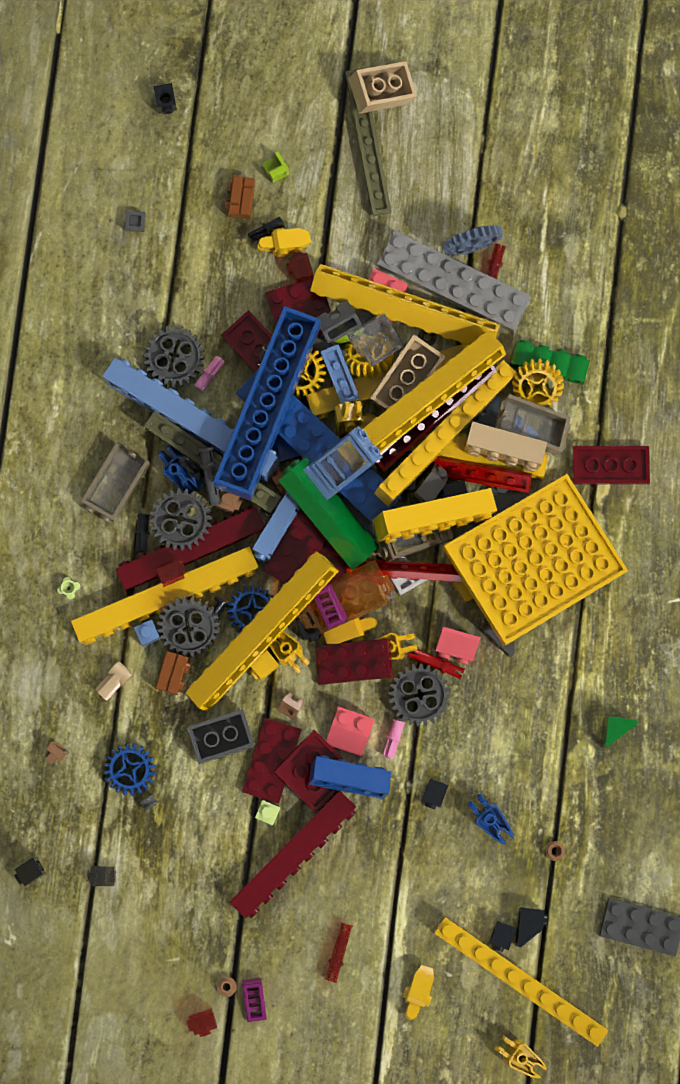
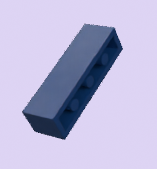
(350, 777)

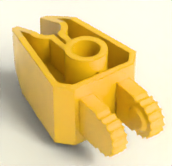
(285, 241)
(348, 417)
(350, 631)
(396, 643)
(288, 650)
(418, 992)
(518, 1056)

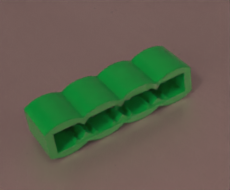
(571, 367)

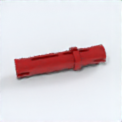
(437, 663)

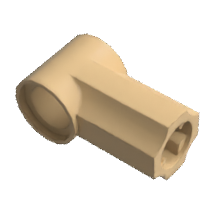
(116, 678)

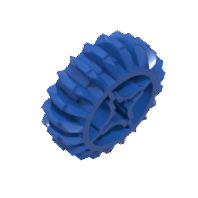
(243, 610)
(136, 784)

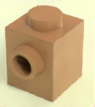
(229, 502)

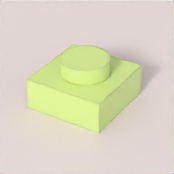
(267, 812)

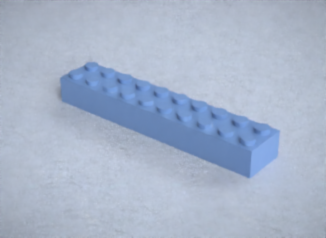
(180, 412)

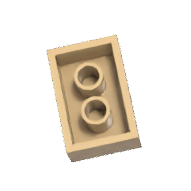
(382, 87)

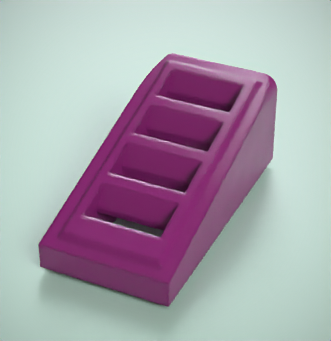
(335, 603)
(248, 983)

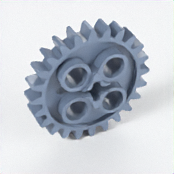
(472, 240)

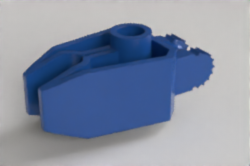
(176, 472)
(491, 819)

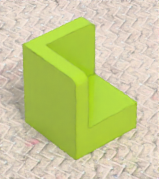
(276, 168)

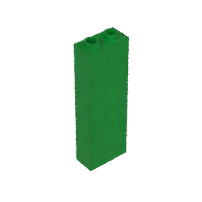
(329, 515)

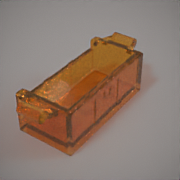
(357, 592)

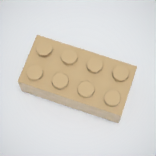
(411, 367)
(505, 446)

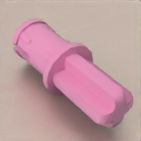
(209, 374)
(393, 739)

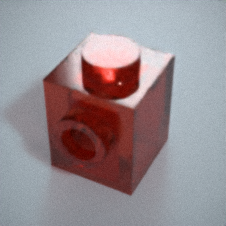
(300, 267)
(171, 572)
(202, 1022)

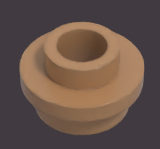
(561, 851)
(231, 982)

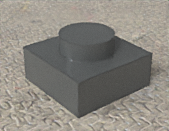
(135, 221)

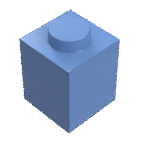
(147, 633)

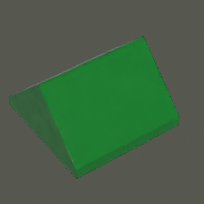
(615, 728)

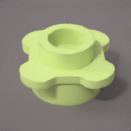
(69, 593)

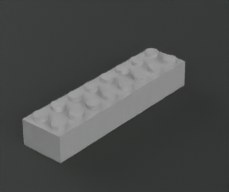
(454, 281)

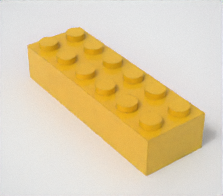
(434, 515)

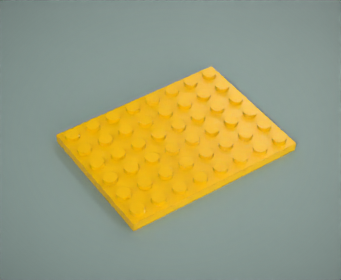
(535, 559)

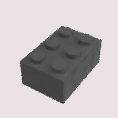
(221, 736)

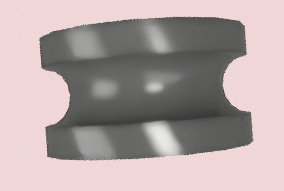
(149, 802)

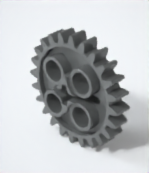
(158, 352)
(184, 503)
(205, 624)
(423, 712)

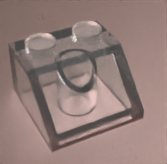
(375, 339)

